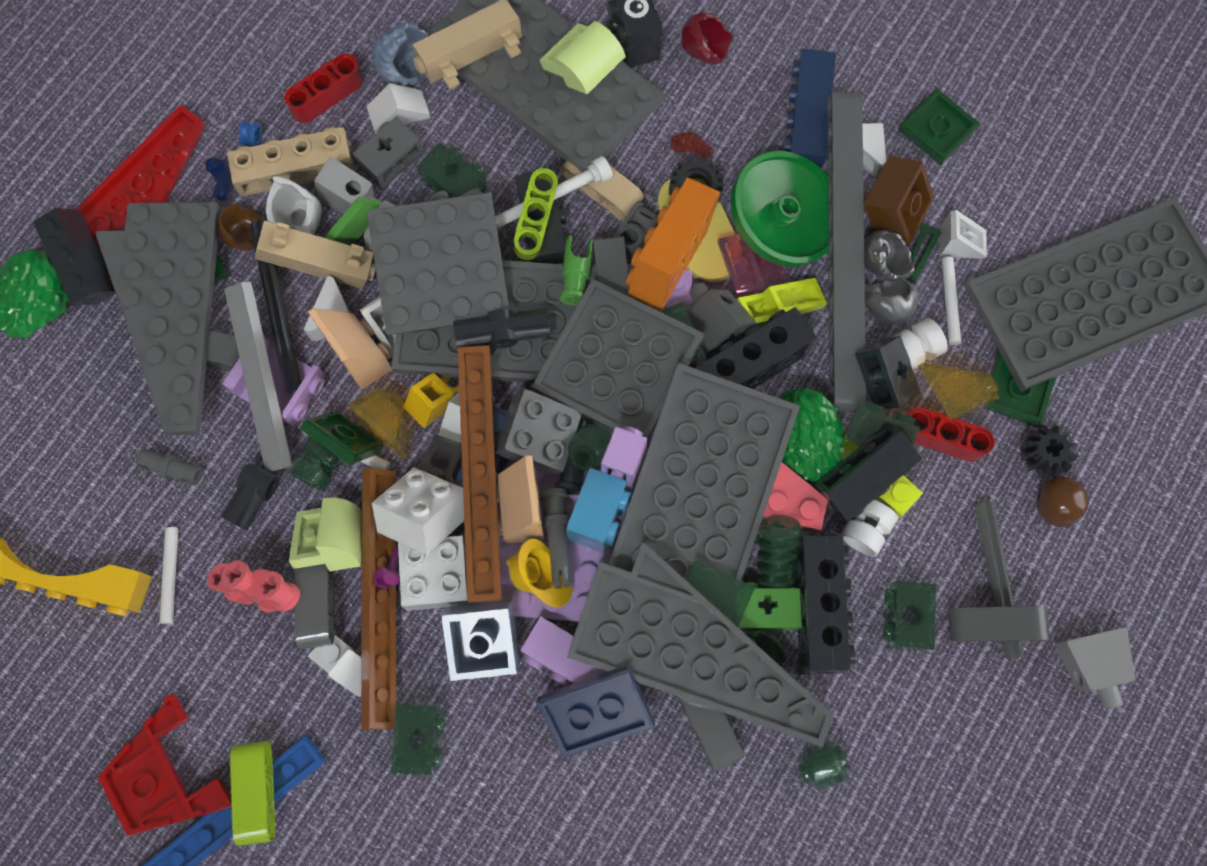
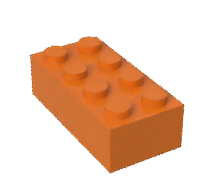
(671, 244)

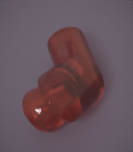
(691, 143)

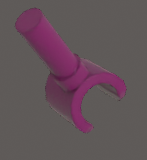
(388, 576)

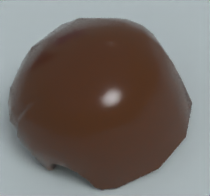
(235, 227)
(1062, 501)

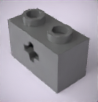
(388, 152)

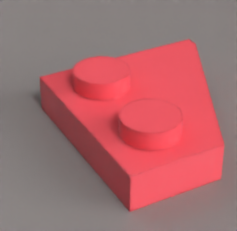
(796, 499)

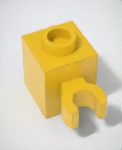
(429, 399)

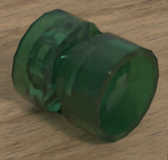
(315, 465)

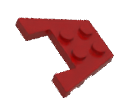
(146, 785)

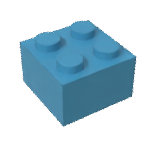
(596, 511)

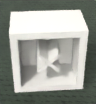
(419, 510)
(433, 578)

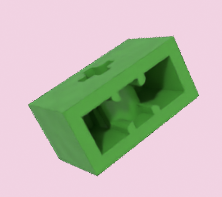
(783, 616)

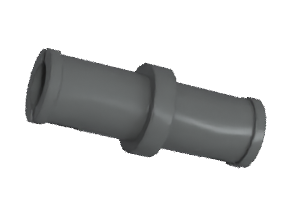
(169, 466)

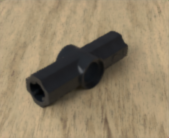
(502, 328)

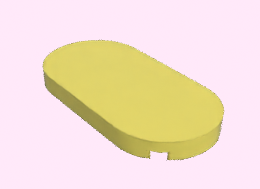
(707, 261)

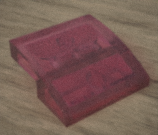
(747, 270)

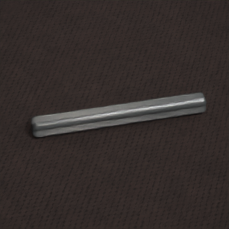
(996, 567)

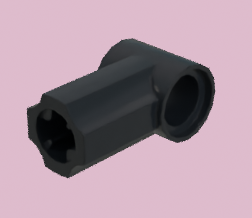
(253, 488)

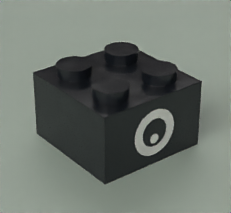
(636, 29)

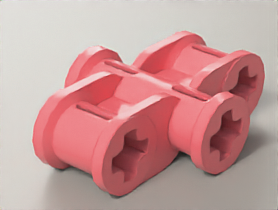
(258, 586)

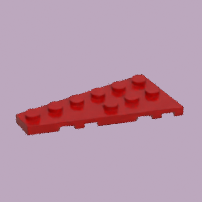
(145, 174)

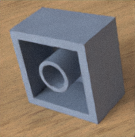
(481, 640)

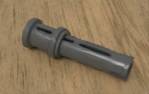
(556, 522)

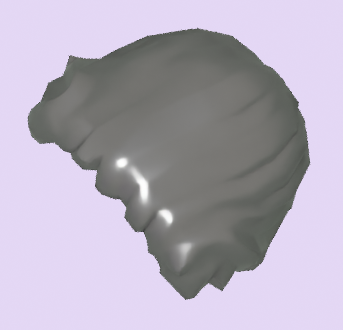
(887, 255)
(891, 300)

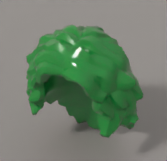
(29, 293)
(816, 435)

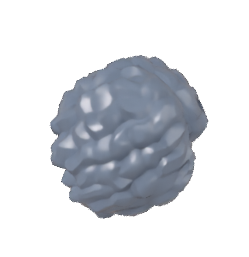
(394, 54)

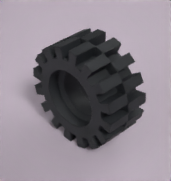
(697, 170)

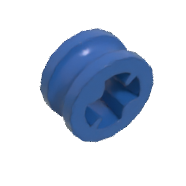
(250, 133)

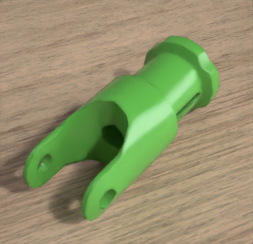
(576, 273)

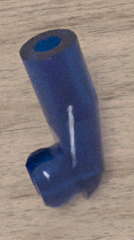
(222, 175)

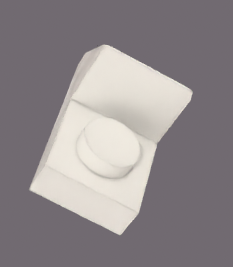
(340, 663)

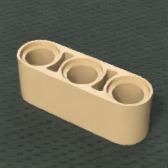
(615, 195)

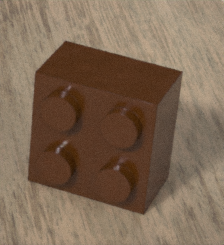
(899, 197)

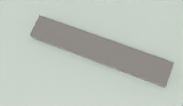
(258, 376)

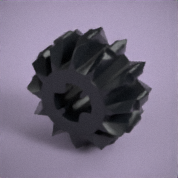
(1055, 462)

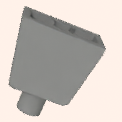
(340, 186)
(1099, 664)

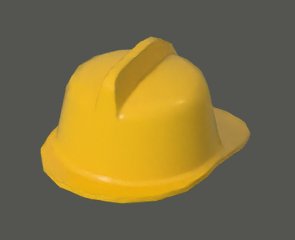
(532, 574)

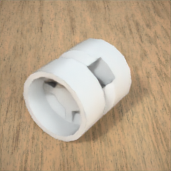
(923, 342)
(868, 528)

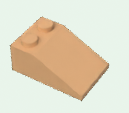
(353, 345)
(519, 503)

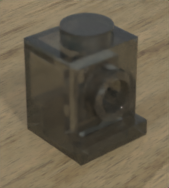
(443, 450)

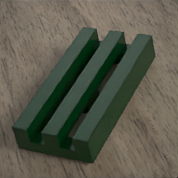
(935, 236)

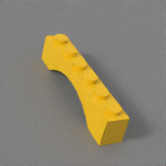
(110, 585)

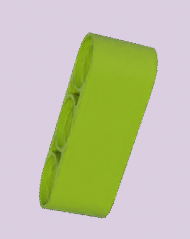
(535, 199)
(252, 793)

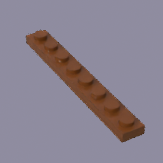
(479, 475)
(378, 613)

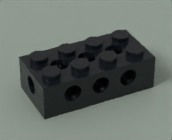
(762, 351)
(813, 654)

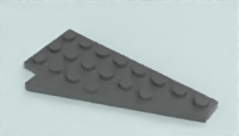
(165, 291)
(689, 649)

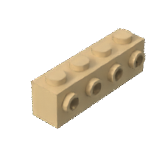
(293, 159)

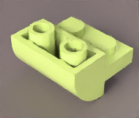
(584, 56)
(328, 536)

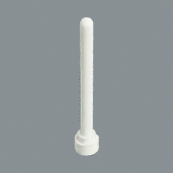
(597, 171)

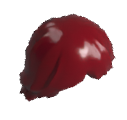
(706, 38)

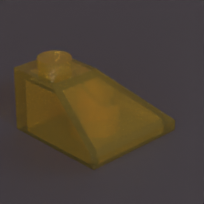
(959, 388)
(384, 418)

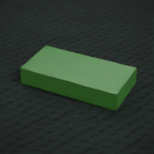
(352, 222)

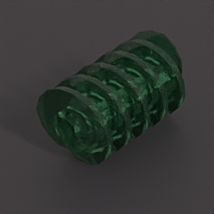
(778, 551)

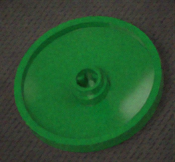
(782, 208)

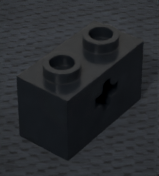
(888, 373)

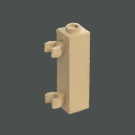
(468, 41)
(314, 255)

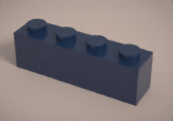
(810, 101)

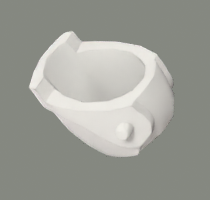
(293, 206)

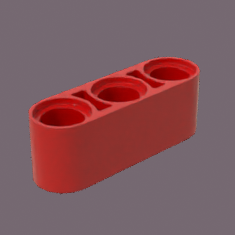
(329, 75)
(960, 431)

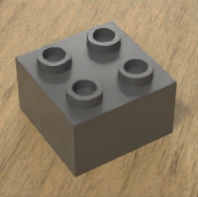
(538, 429)

